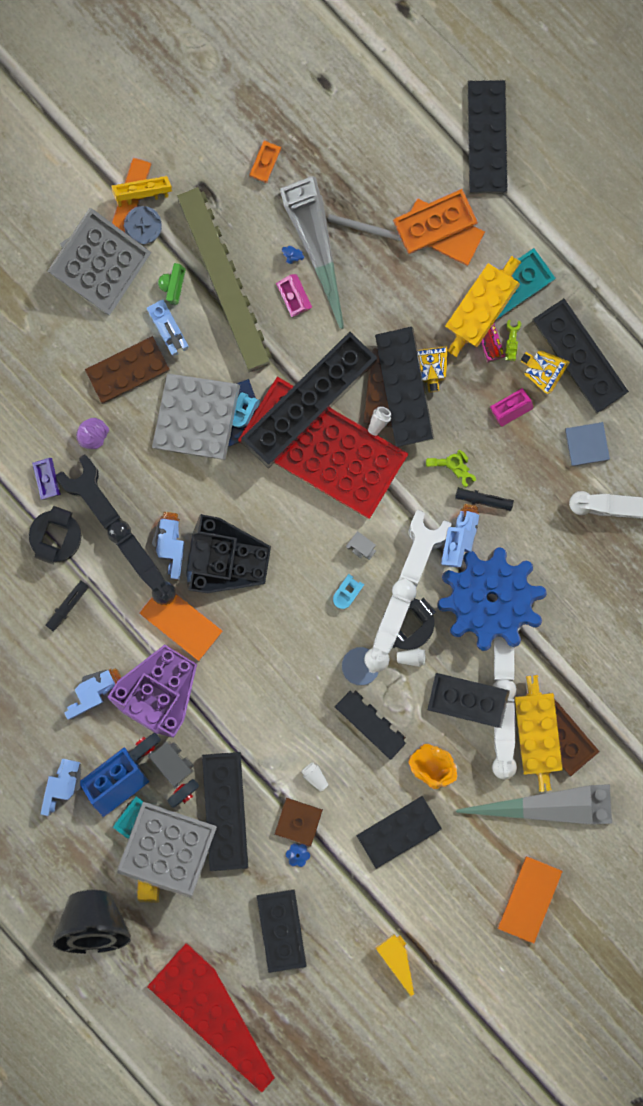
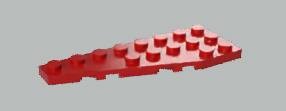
(201, 1000)

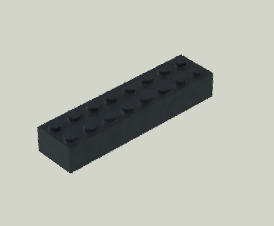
(309, 399)

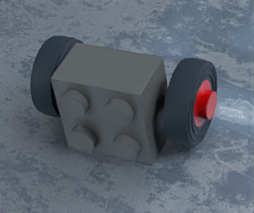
(170, 763)

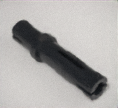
(484, 499)
(64, 609)

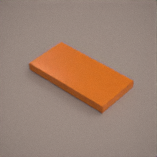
(435, 221)
(460, 245)
(183, 625)
(530, 899)

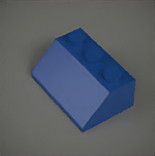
(113, 782)

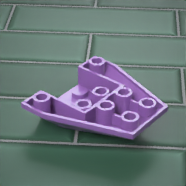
(157, 691)

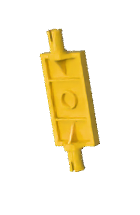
(482, 305)
(538, 733)

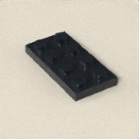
(468, 700)
(399, 832)
(281, 930)

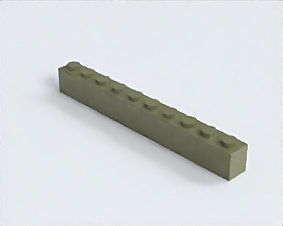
(224, 280)

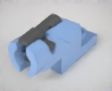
(167, 327)
(62, 786)

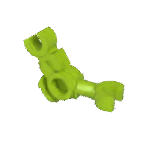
(512, 343)
(454, 463)

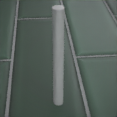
(364, 227)

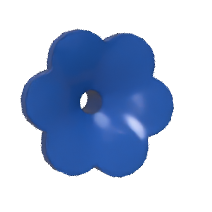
(292, 254)
(298, 849)

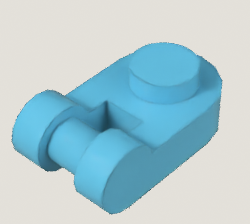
(241, 416)
(342, 598)

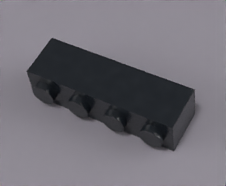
(370, 725)

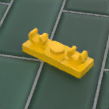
(141, 189)

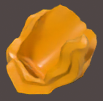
(433, 766)

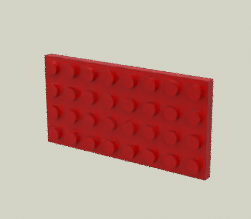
(337, 456)

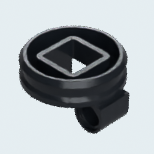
(39, 527)
(424, 613)

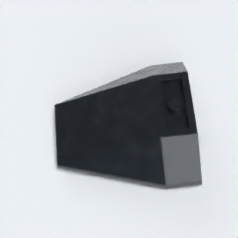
(224, 557)

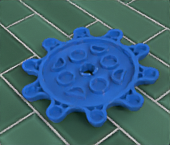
(489, 618)

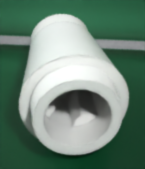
(379, 420)
(411, 657)
(314, 776)

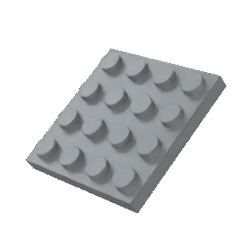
(99, 261)
(196, 416)
(166, 849)

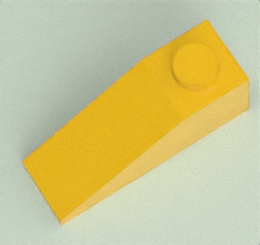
(395, 956)

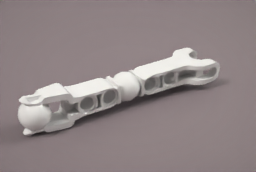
(606, 505)
(405, 589)
(504, 738)

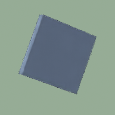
(587, 444)

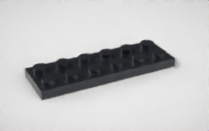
(487, 136)
(587, 363)
(404, 386)
(225, 810)

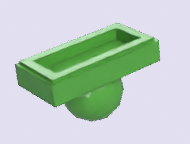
(173, 283)

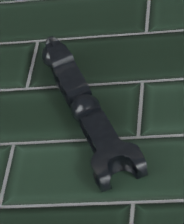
(117, 529)

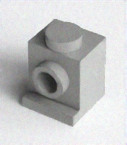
(362, 546)

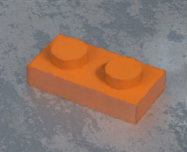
(265, 161)

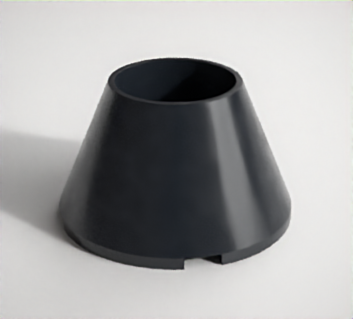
(91, 923)

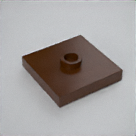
(298, 822)

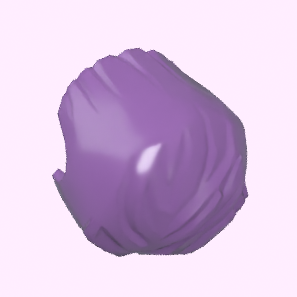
(92, 433)

